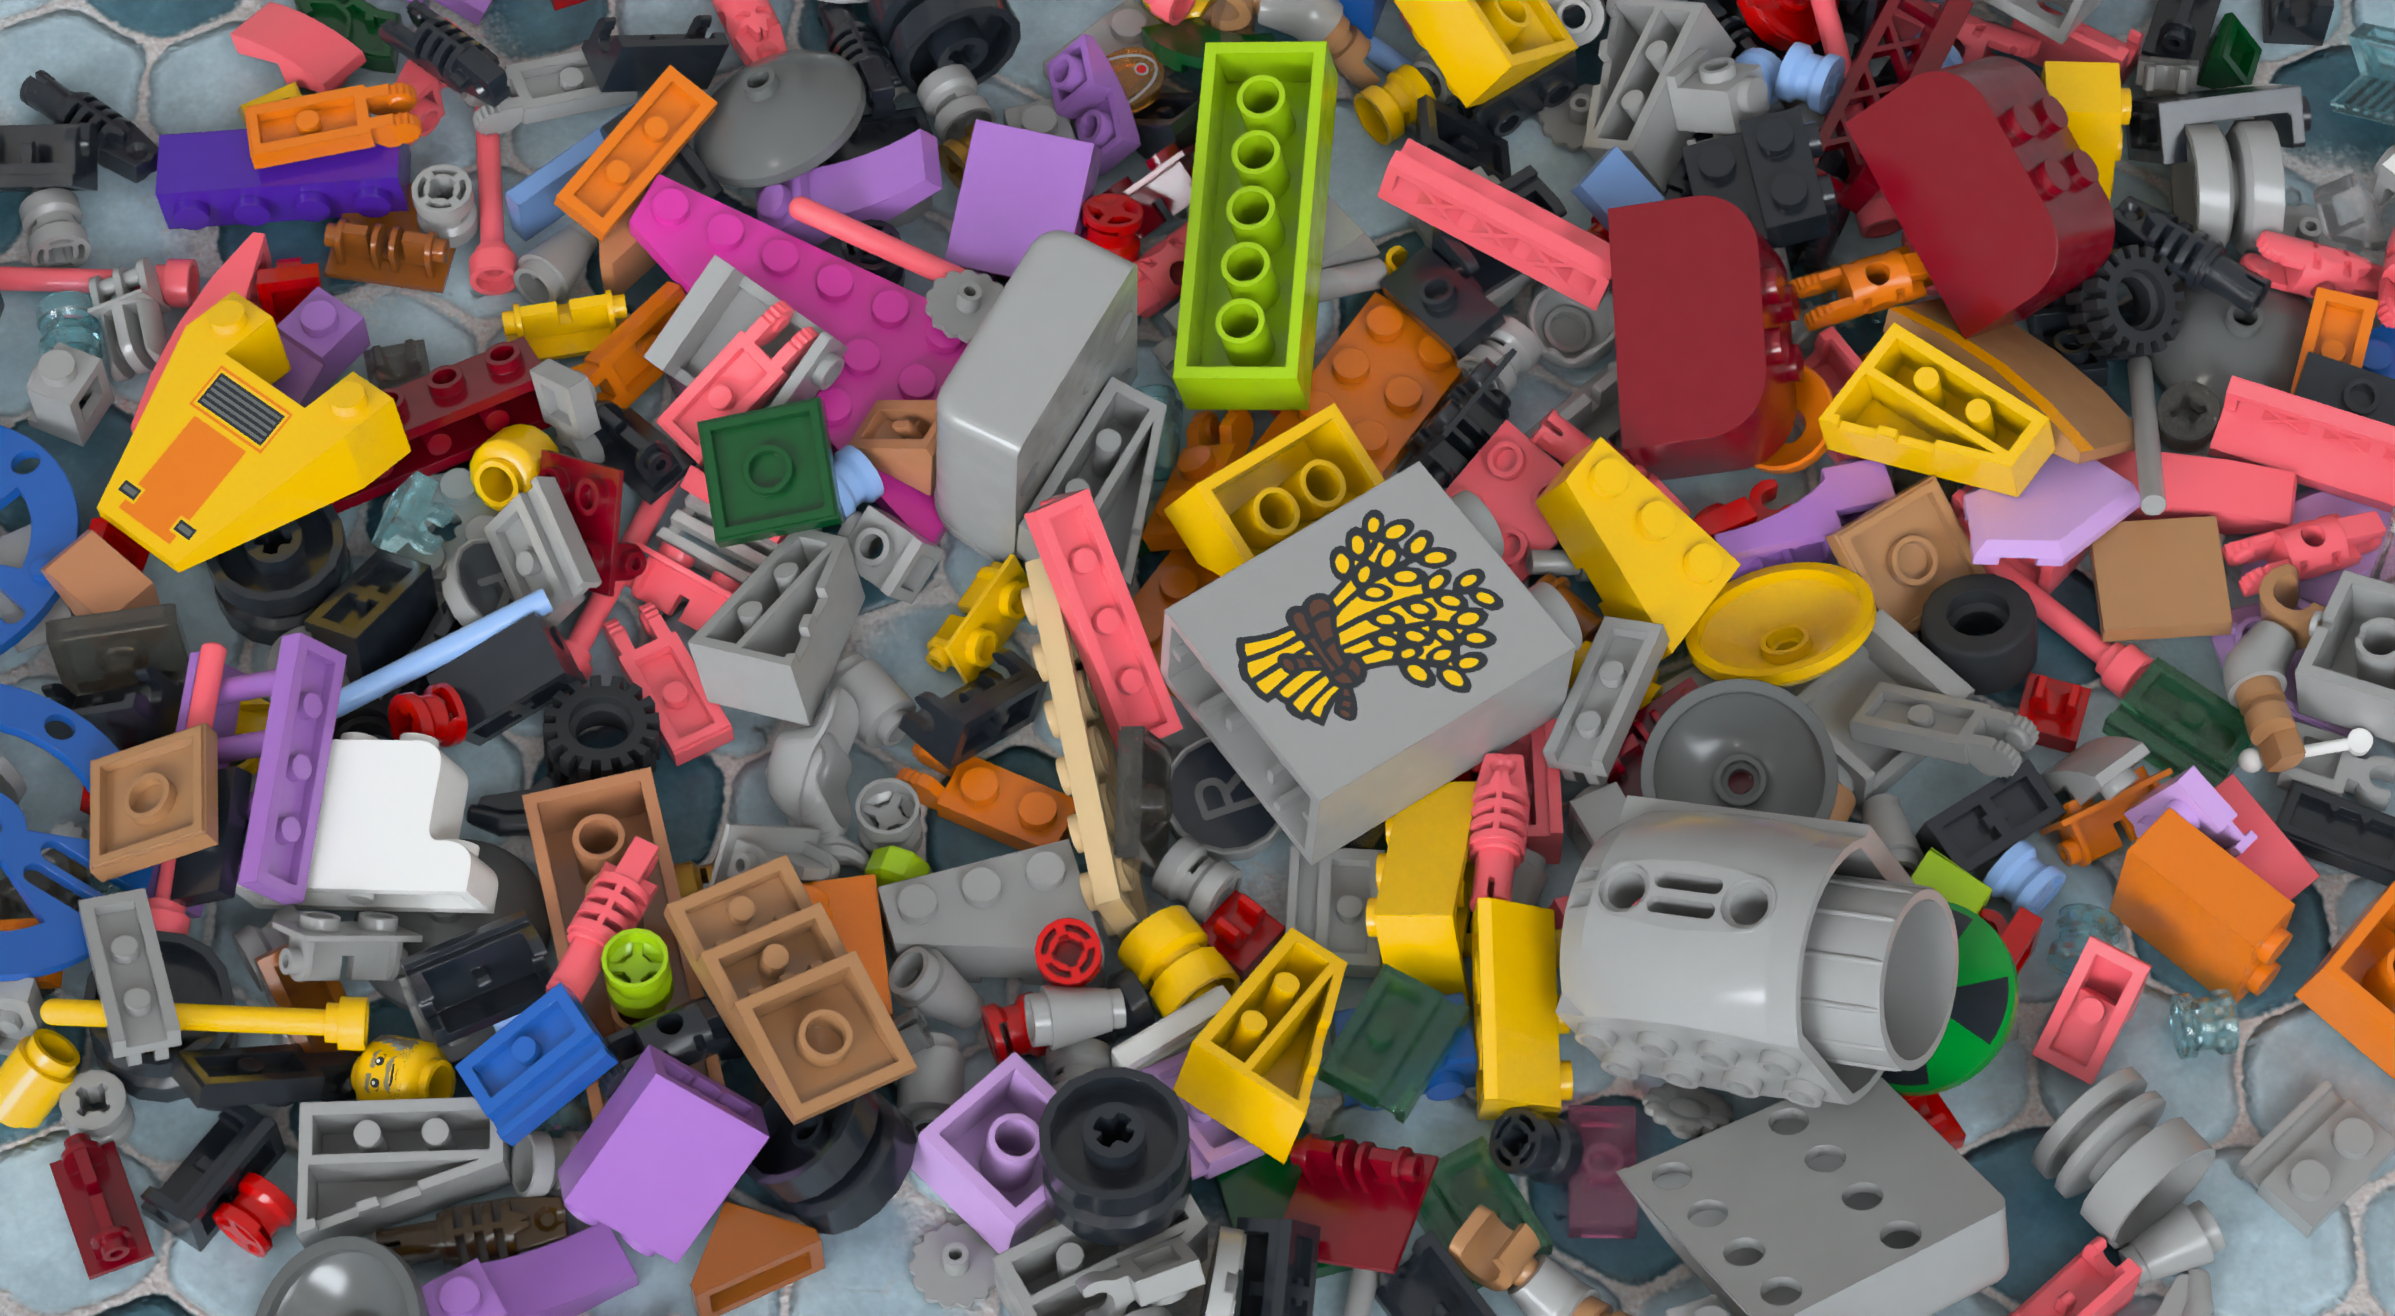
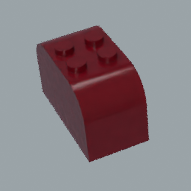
(1988, 188)
(1701, 337)

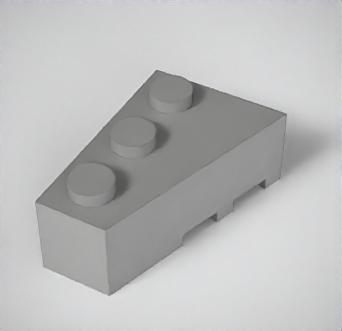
(1633, 99)
(1117, 461)
(782, 630)
(988, 912)
(391, 1162)
(1042, 1271)

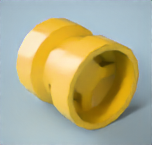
(1391, 107)

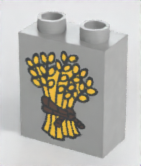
(1369, 659)

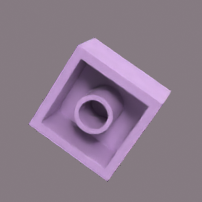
(988, 1156)

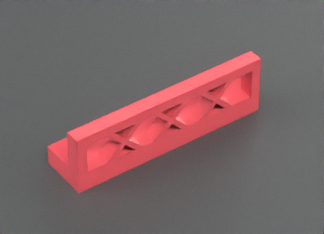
(1498, 223)
(2316, 441)
(1101, 615)

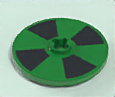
(1980, 1014)

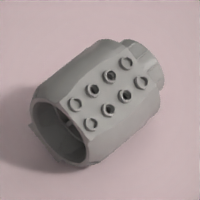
(1757, 956)

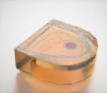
(1139, 75)

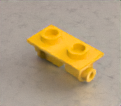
(566, 328)
(992, 612)

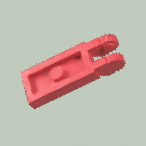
(737, 378)
(669, 675)

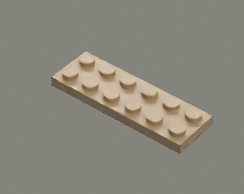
(1088, 761)

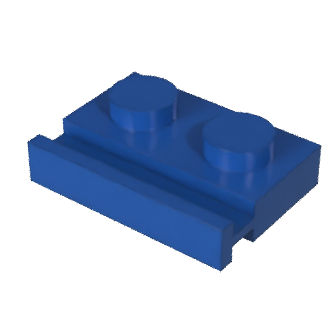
(536, 1064)

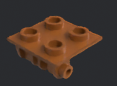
(388, 251)

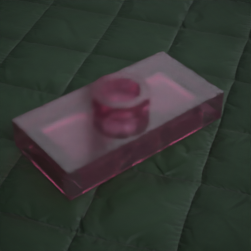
(1596, 1195)

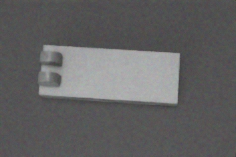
(1605, 699)
(130, 975)

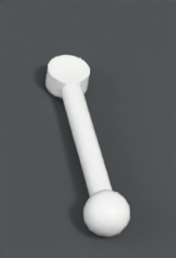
(2357, 743)

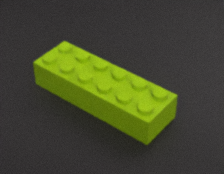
(1256, 226)

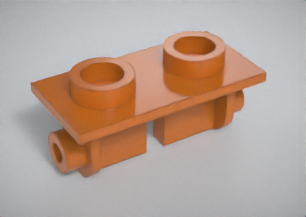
(2089, 828)

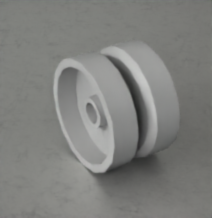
(2231, 182)

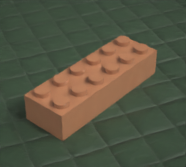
(572, 838)

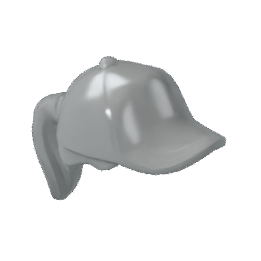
(811, 777)

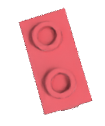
(670, 578)

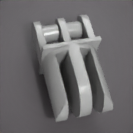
(132, 321)

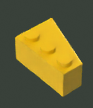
(2094, 109)
(1936, 418)
(1634, 542)
(1427, 890)
(1265, 1046)

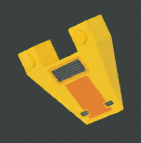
(231, 453)

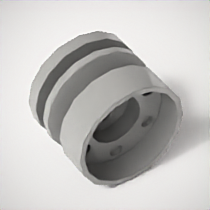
(2111, 1146)

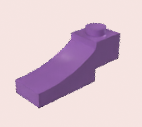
(863, 188)
(320, 344)
(1800, 530)
(546, 1281)

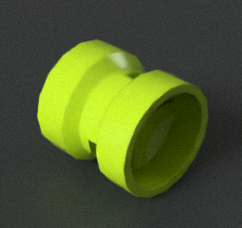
(633, 958)

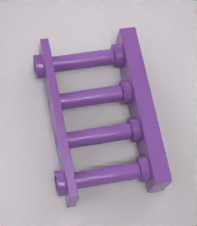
(291, 764)

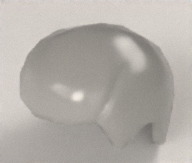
(1569, 331)

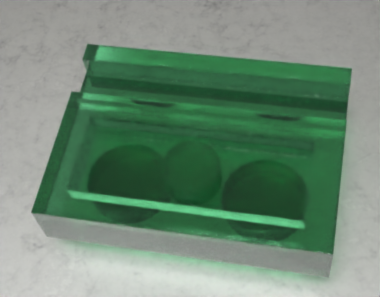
(2181, 724)
(1393, 1043)
(1462, 1184)

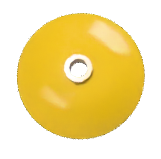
(1783, 624)

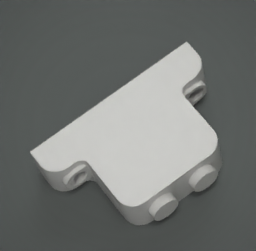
(392, 833)

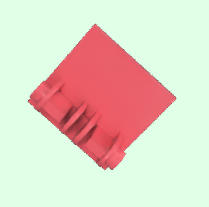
(1508, 479)

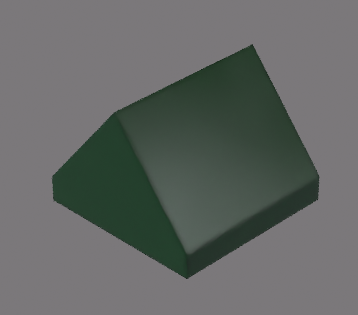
(2229, 56)

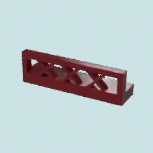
(1927, 54)

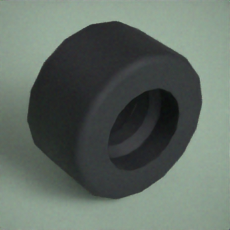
(1982, 606)

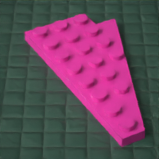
(884, 325)

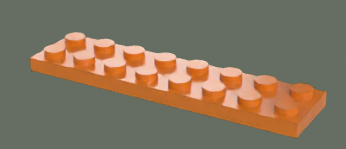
(1386, 385)

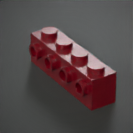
(458, 411)

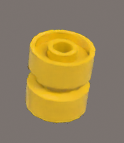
(1173, 959)

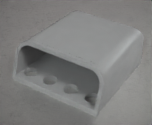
(1030, 385)
(1827, 1211)

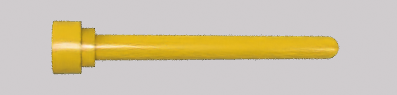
(339, 1023)

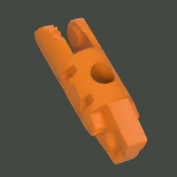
(1896, 279)

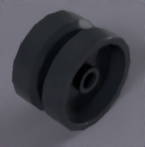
(945, 33)
(282, 575)
(194, 978)
(1115, 1156)
(836, 1164)

